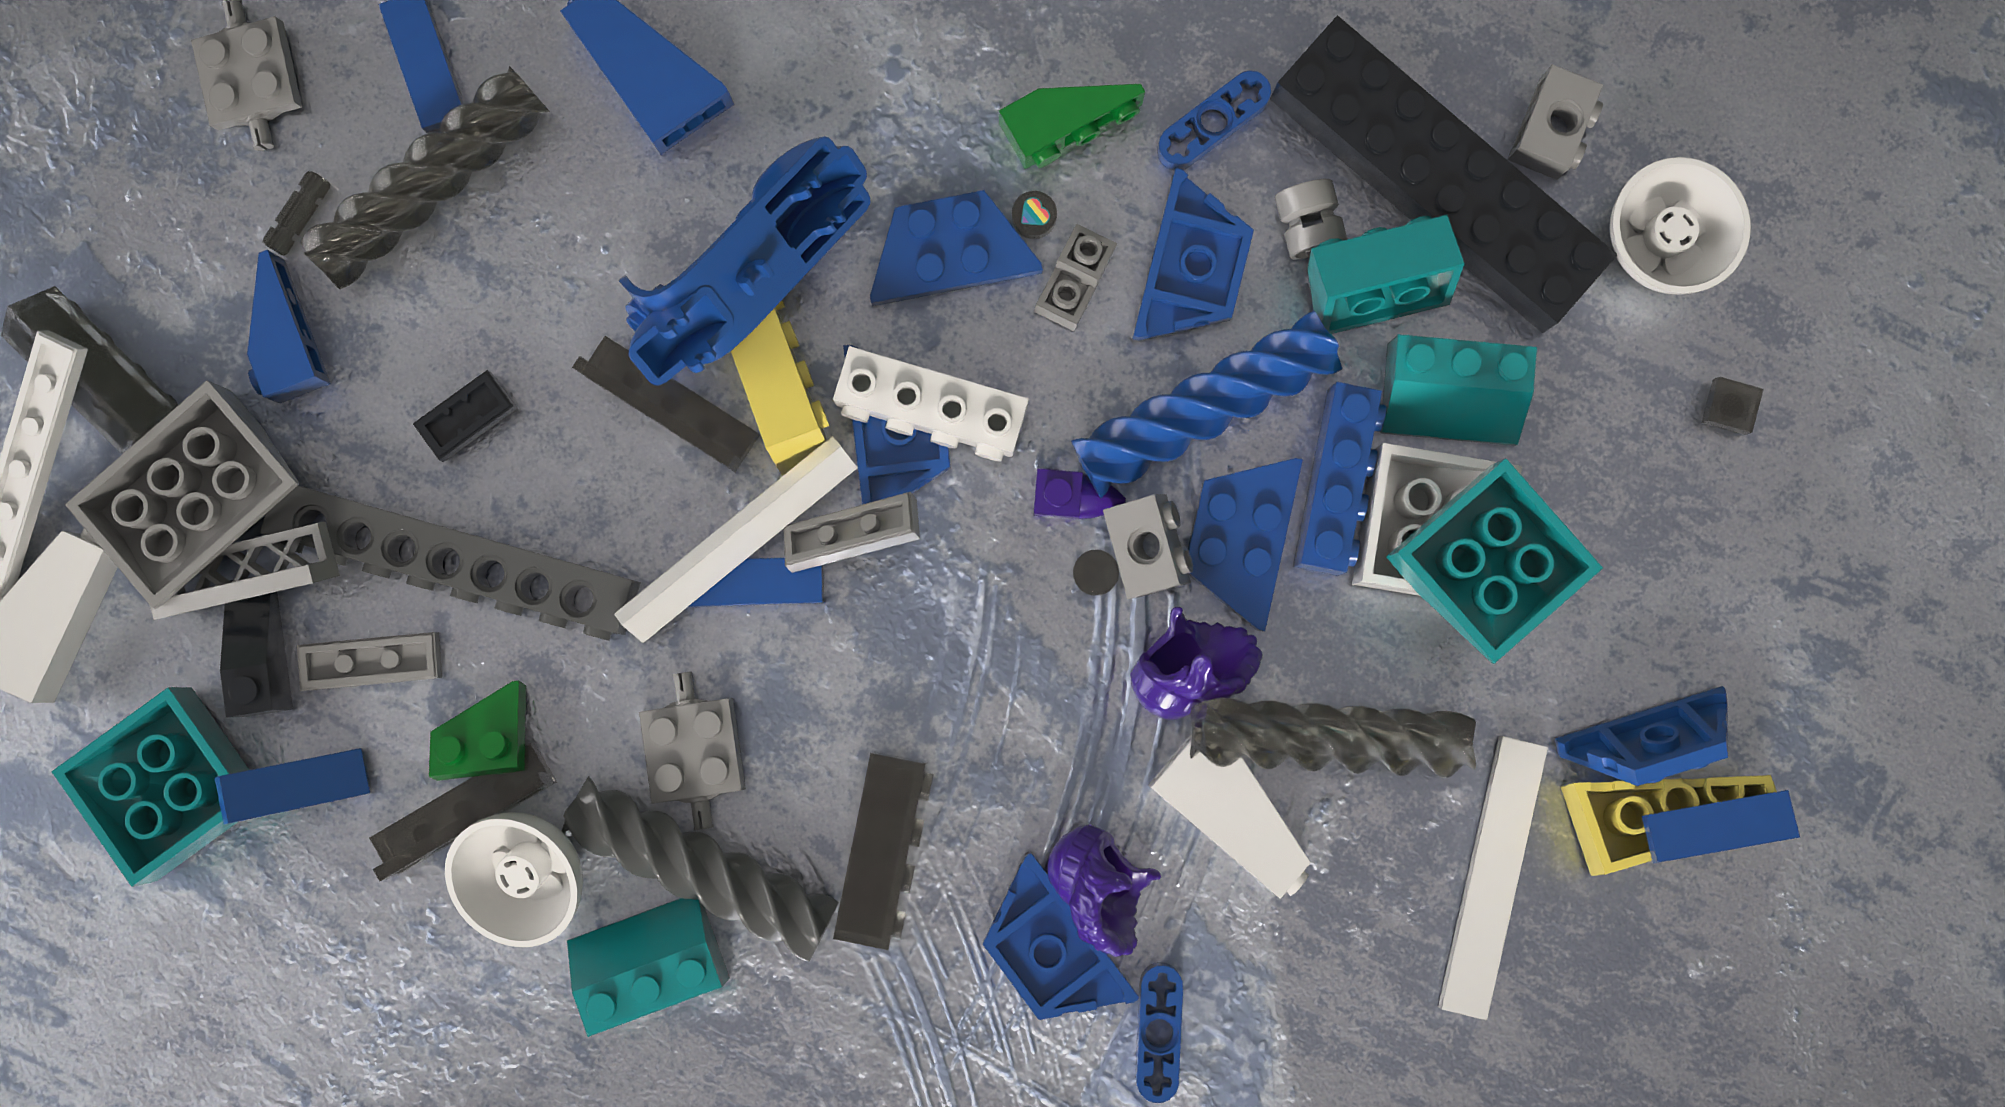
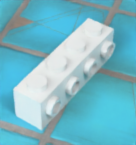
(930, 402)

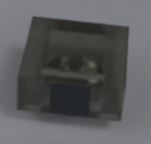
(1732, 405)

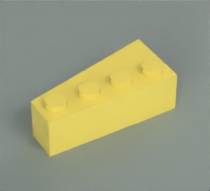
(779, 392)
(1611, 813)

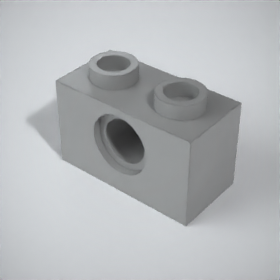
(1538, 142)
(1129, 526)

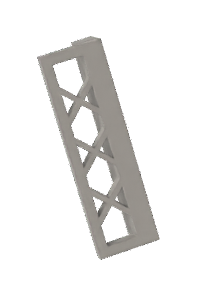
(264, 581)

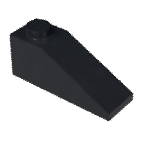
(254, 658)

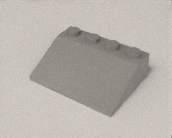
(184, 492)

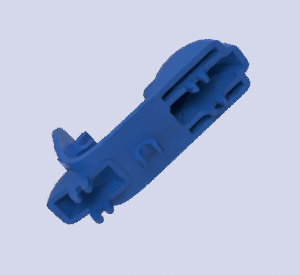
(777, 238)

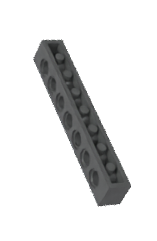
(475, 554)

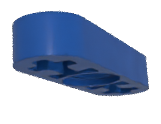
(1247, 110)
(1145, 1066)

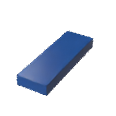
(422, 60)
(765, 583)
(291, 785)
(1720, 826)

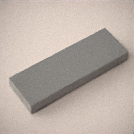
(851, 532)
(369, 661)

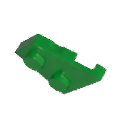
(482, 738)

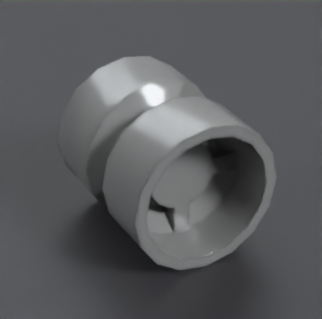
(1306, 204)

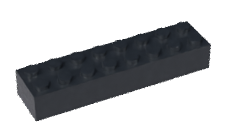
(1440, 167)

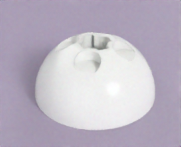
(1696, 213)
(514, 878)

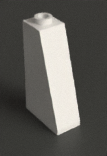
(50, 615)
(1235, 815)

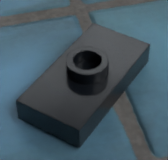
(465, 416)

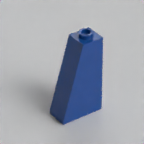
(651, 75)

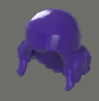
(1193, 666)
(1099, 888)

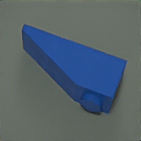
(280, 338)

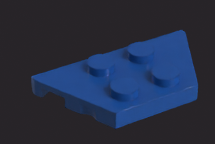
(949, 248)
(1193, 263)
(894, 461)
(1242, 536)
(1654, 741)
(1043, 954)

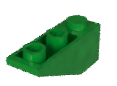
(1061, 116)

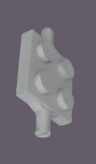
(246, 74)
(692, 750)

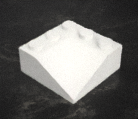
(1403, 495)

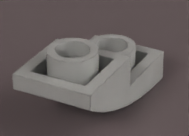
(1075, 277)

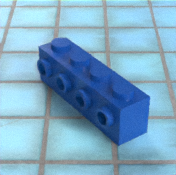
(1338, 479)

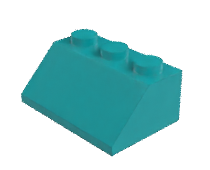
(1384, 273)
(1457, 389)
(644, 964)

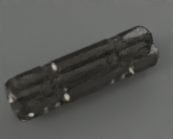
(296, 213)

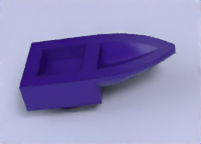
(1071, 496)

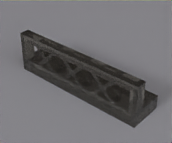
(669, 405)
(444, 818)

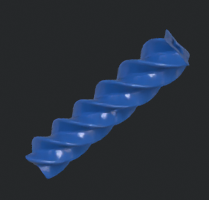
(1207, 402)

